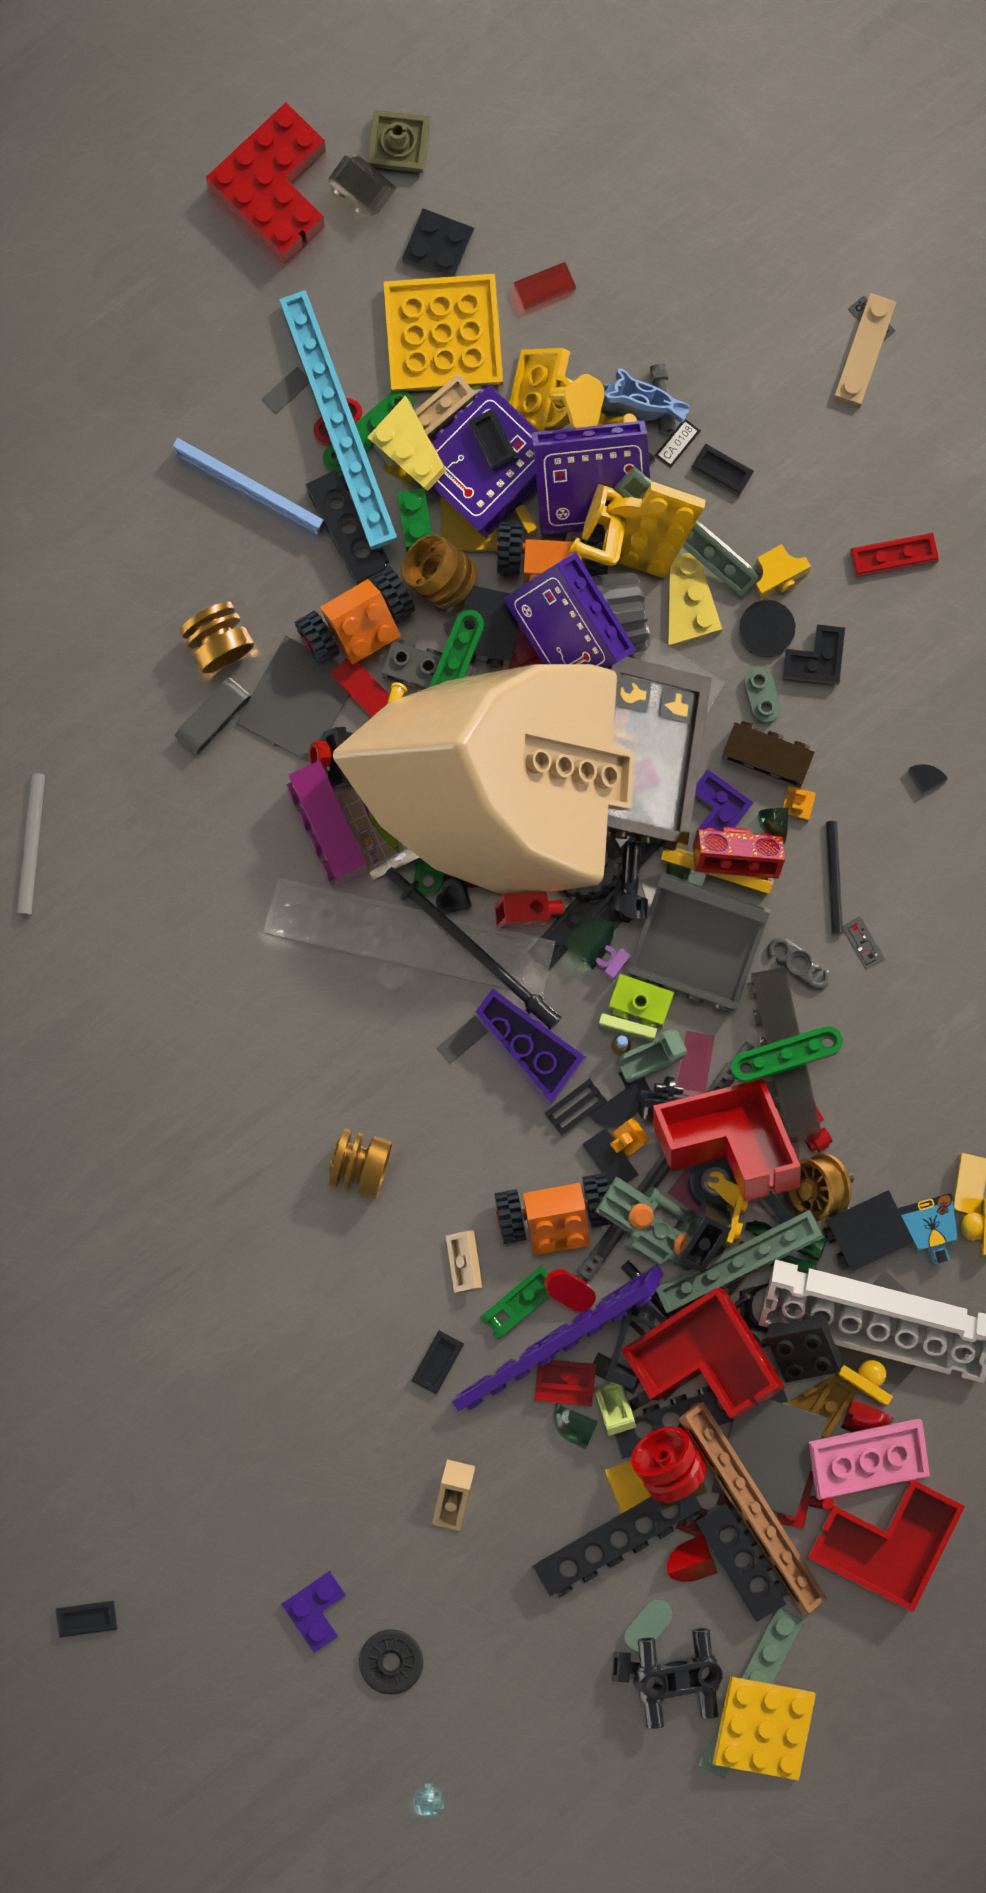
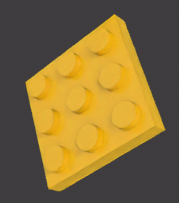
(764, 1728)

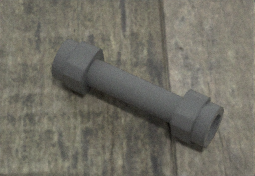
(659, 376)

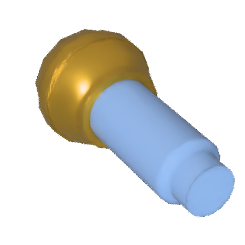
(621, 1044)

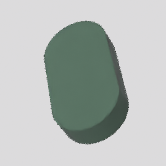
(648, 1623)

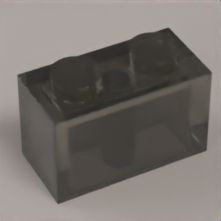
(361, 184)

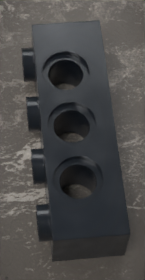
(321, 493)
(758, 1603)

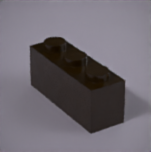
(768, 754)

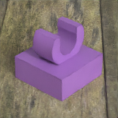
(615, 964)

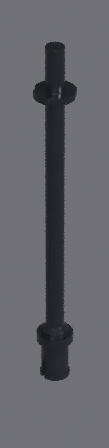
(534, 1003)

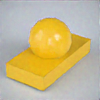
(974, 1227)
(868, 1380)

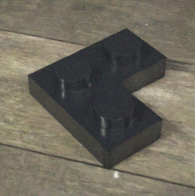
(823, 663)

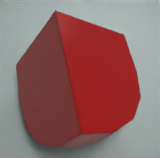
(864, 1417)
(691, 1561)

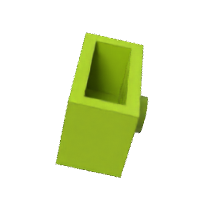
(640, 1001)

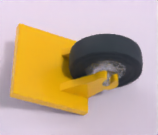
(717, 1184)

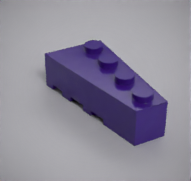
(536, 1048)

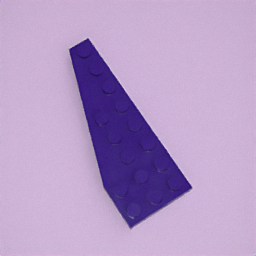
(565, 1337)

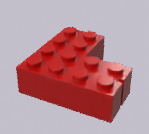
(259, 180)
(731, 1124)
(706, 1340)
(890, 1561)

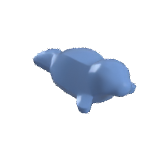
(641, 399)

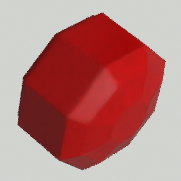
(320, 752)

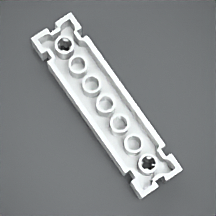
(880, 1320)

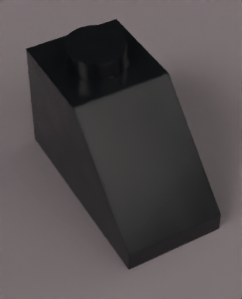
(705, 1236)

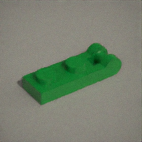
(518, 1303)

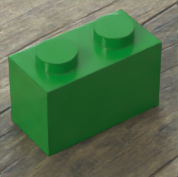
(413, 515)

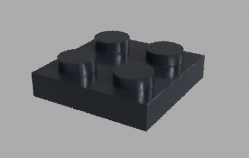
(438, 244)

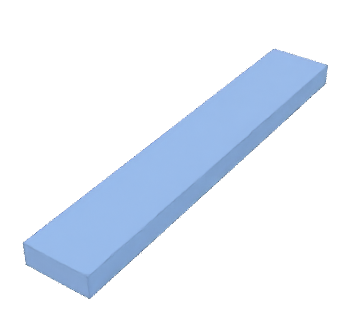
(248, 486)

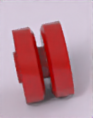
(668, 1464)

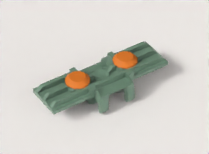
(650, 1234)

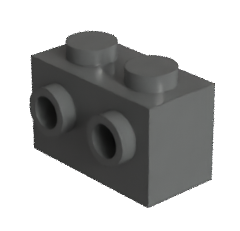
(410, 665)

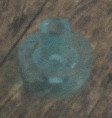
(428, 1800)

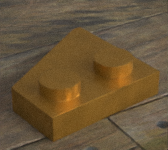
(827, 1399)

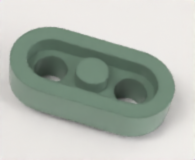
(762, 694)

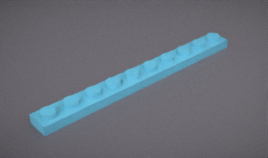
(338, 420)

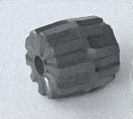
(627, 602)

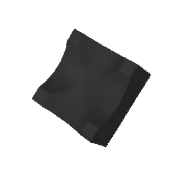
(804, 1348)

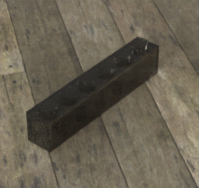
(778, 1022)

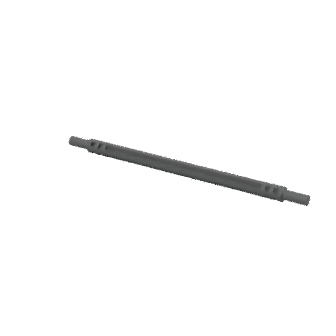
(653, 1178)

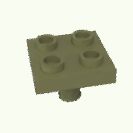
(398, 141)

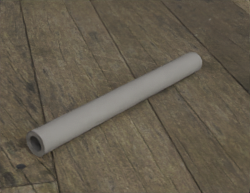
(31, 844)

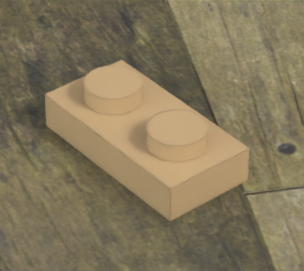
(464, 1261)

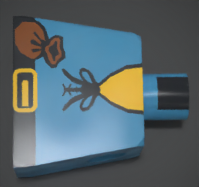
(931, 1226)

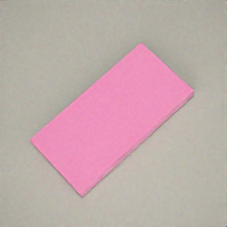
(869, 1459)

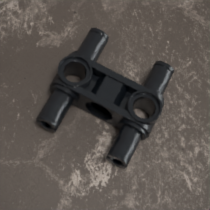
(678, 1678)

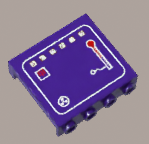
(575, 462)
(469, 482)
(569, 617)

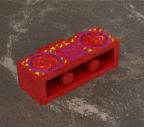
(738, 852)

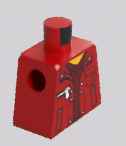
(514, 910)

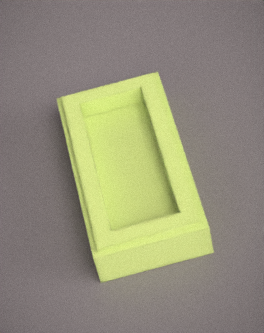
(627, 1028)
(615, 1408)

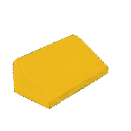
(969, 1184)

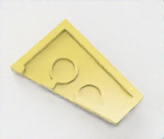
(407, 444)
(690, 602)

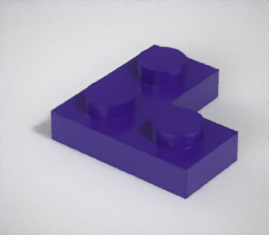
(725, 801)
(307, 1610)

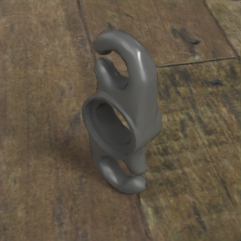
(806, 975)

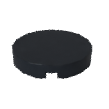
(767, 628)

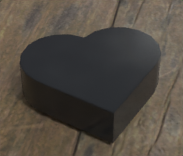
(454, 896)

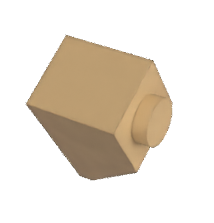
(453, 1495)

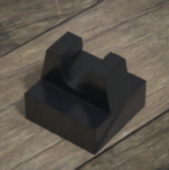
(623, 1666)

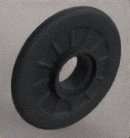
(372, 1661)

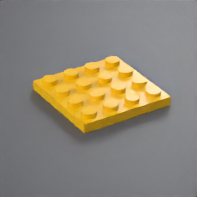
(442, 331)

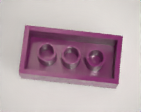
(329, 826)

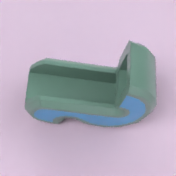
(652, 1056)

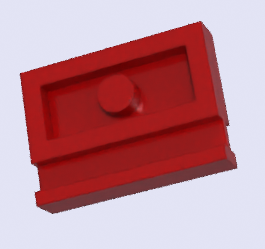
(565, 1382)

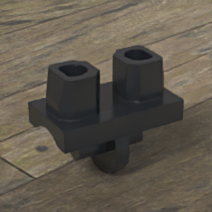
(662, 1093)

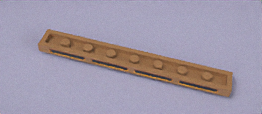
(752, 1508)

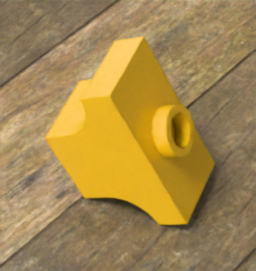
(779, 571)

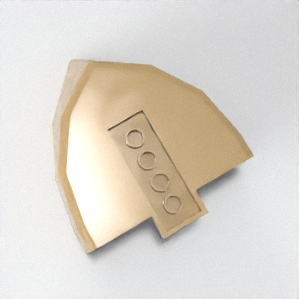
(499, 775)

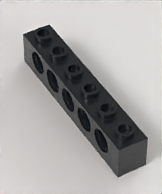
(679, 1405)
(549, 1567)

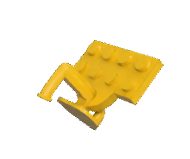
(543, 390)
(640, 531)

